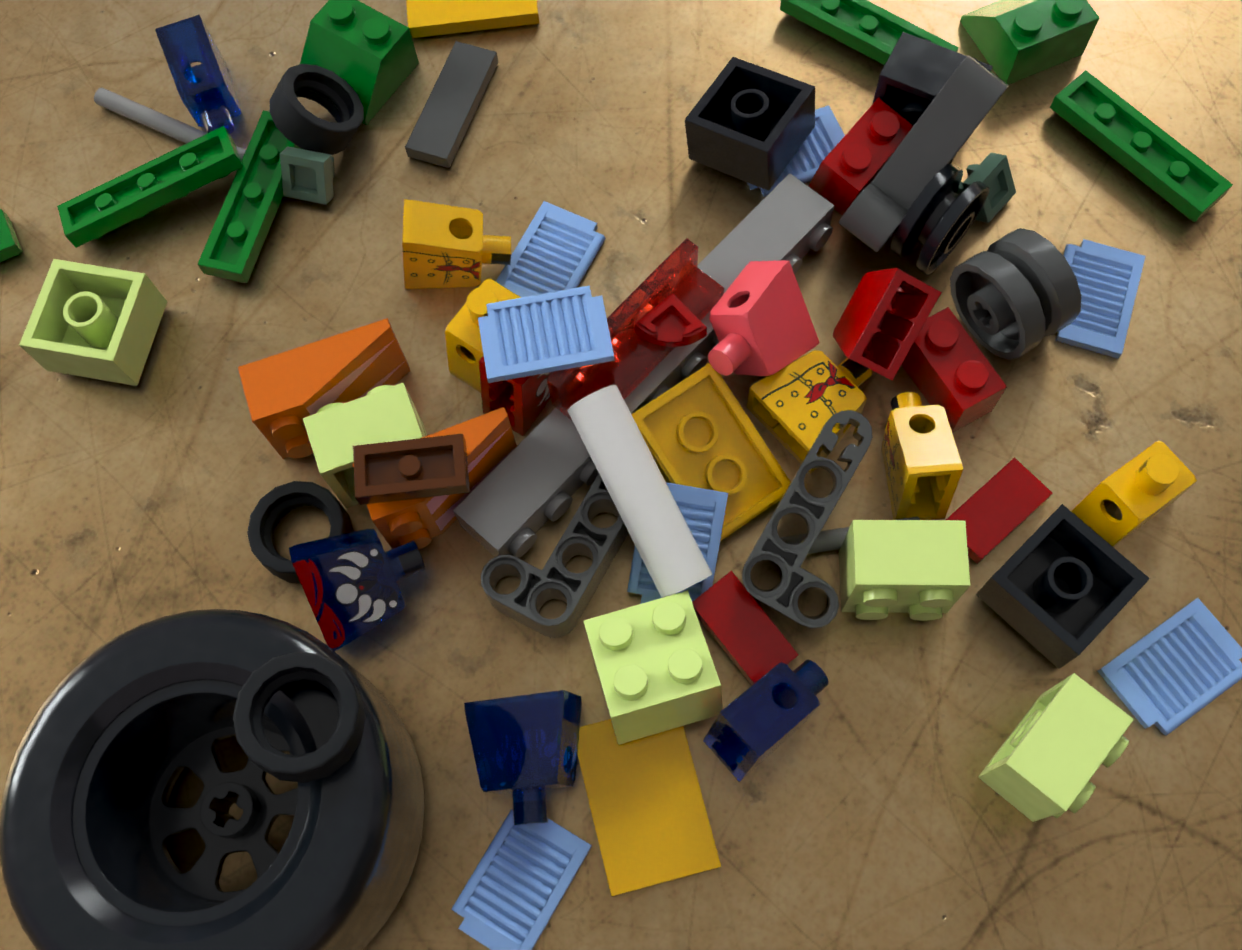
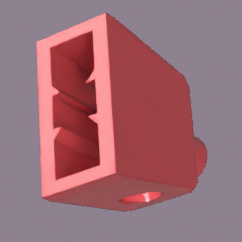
(761, 322)

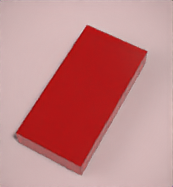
(1000, 508)
(742, 628)

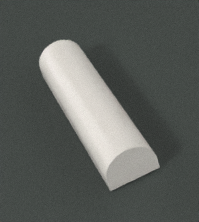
(639, 491)

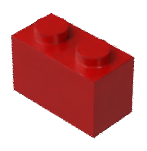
(860, 155)
(953, 370)

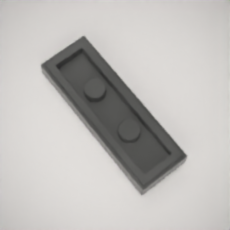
(452, 104)

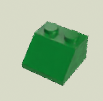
(1030, 34)
(362, 49)

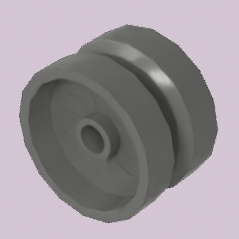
(1015, 293)

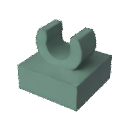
(995, 174)
(307, 175)

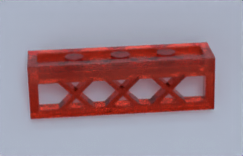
(632, 354)

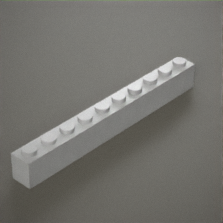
(553, 461)

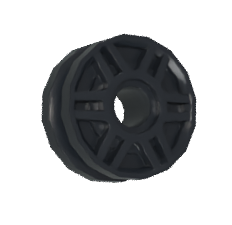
(939, 218)

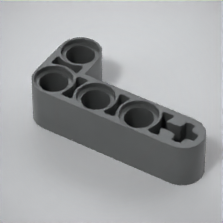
(923, 152)
(815, 513)
(554, 579)

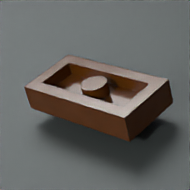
(410, 469)

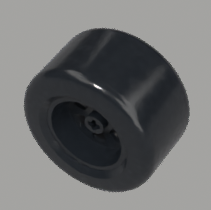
(95, 779)

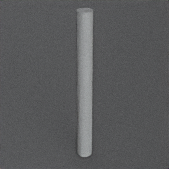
(150, 117)

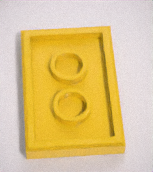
(459, 16)
(710, 443)
(645, 807)

